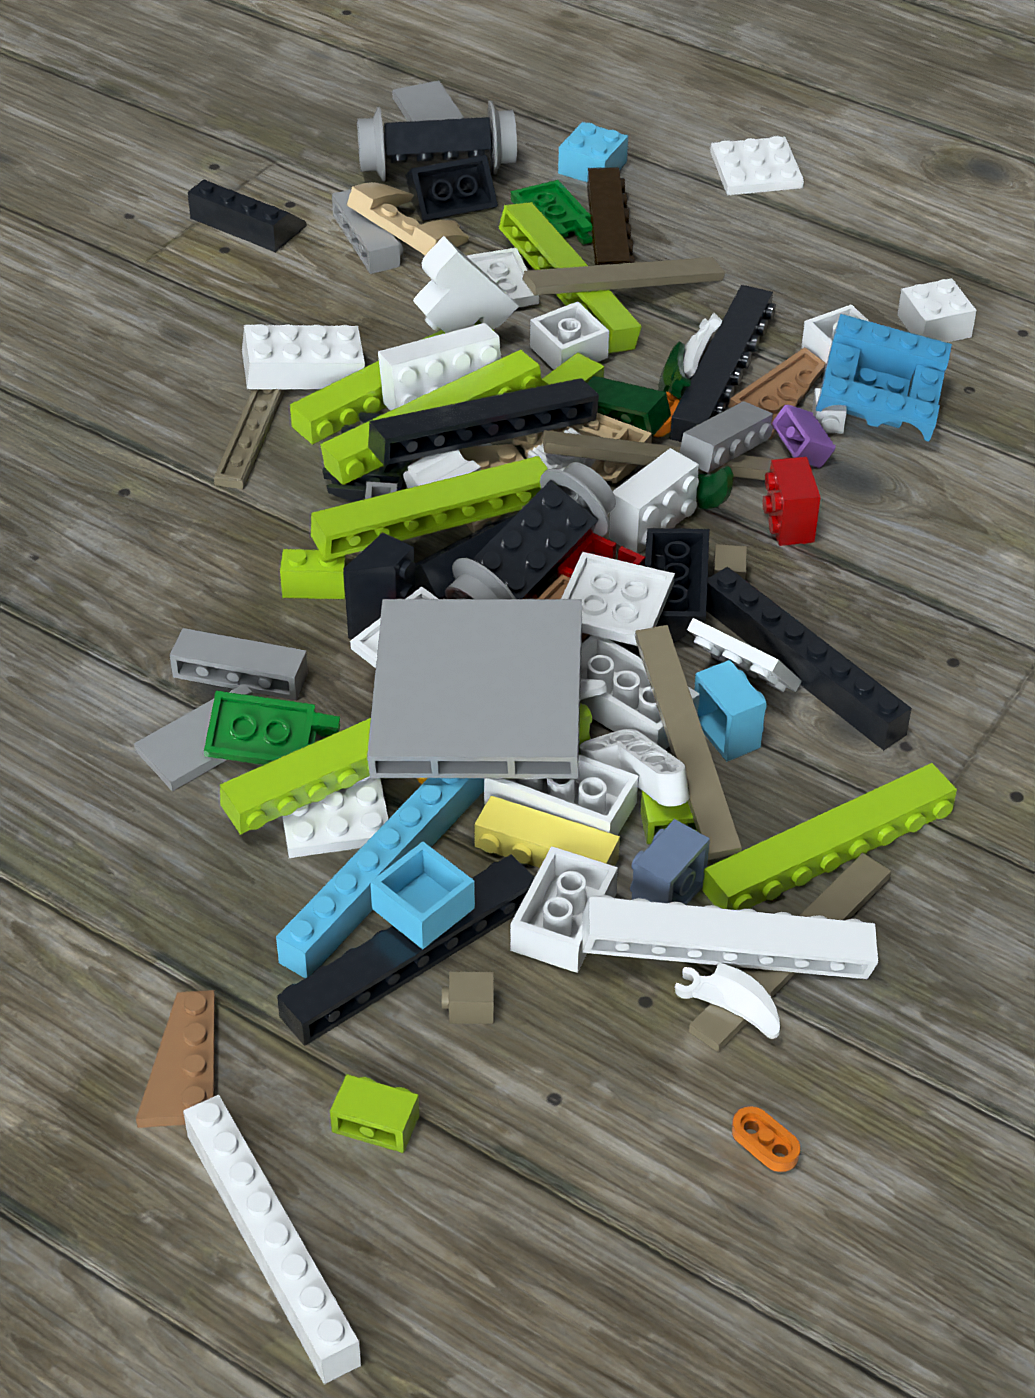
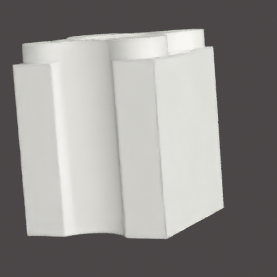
(438, 468)

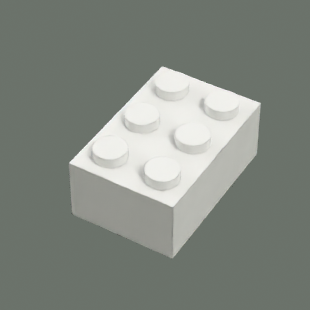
(654, 498)
(551, 913)

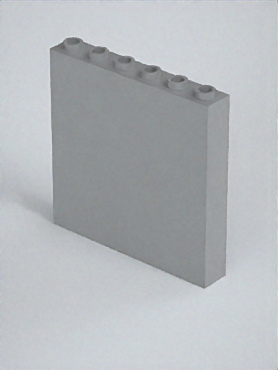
(477, 689)

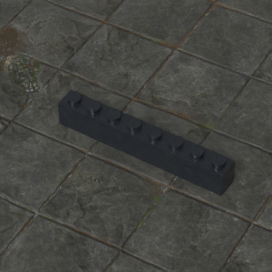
(724, 360)
(482, 421)
(820, 667)
(393, 959)

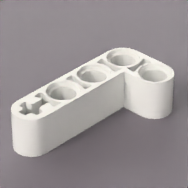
(657, 770)

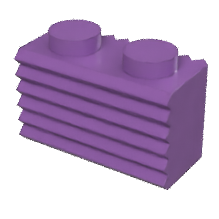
(803, 435)

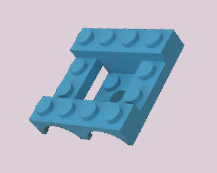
(873, 370)

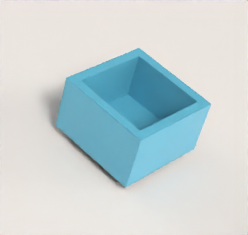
(591, 148)
(730, 710)
(422, 895)

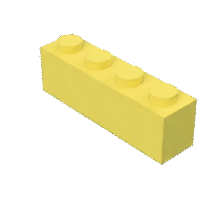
(530, 833)

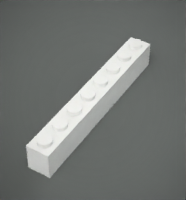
(729, 937)
(273, 1240)

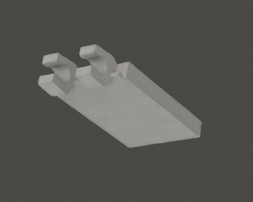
(426, 102)
(178, 748)

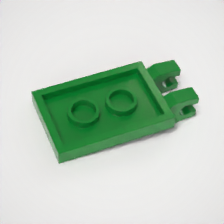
(558, 208)
(263, 728)

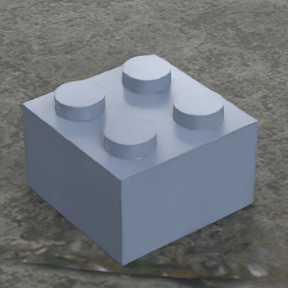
(671, 865)

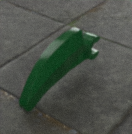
(673, 375)
(714, 488)

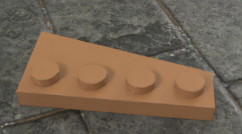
(783, 384)
(184, 1062)

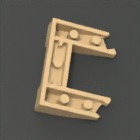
(379, 205)
(602, 427)

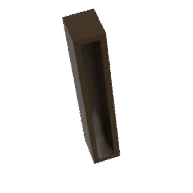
(609, 217)

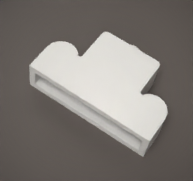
(460, 292)

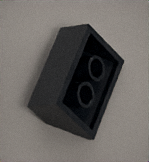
(452, 188)
(377, 573)

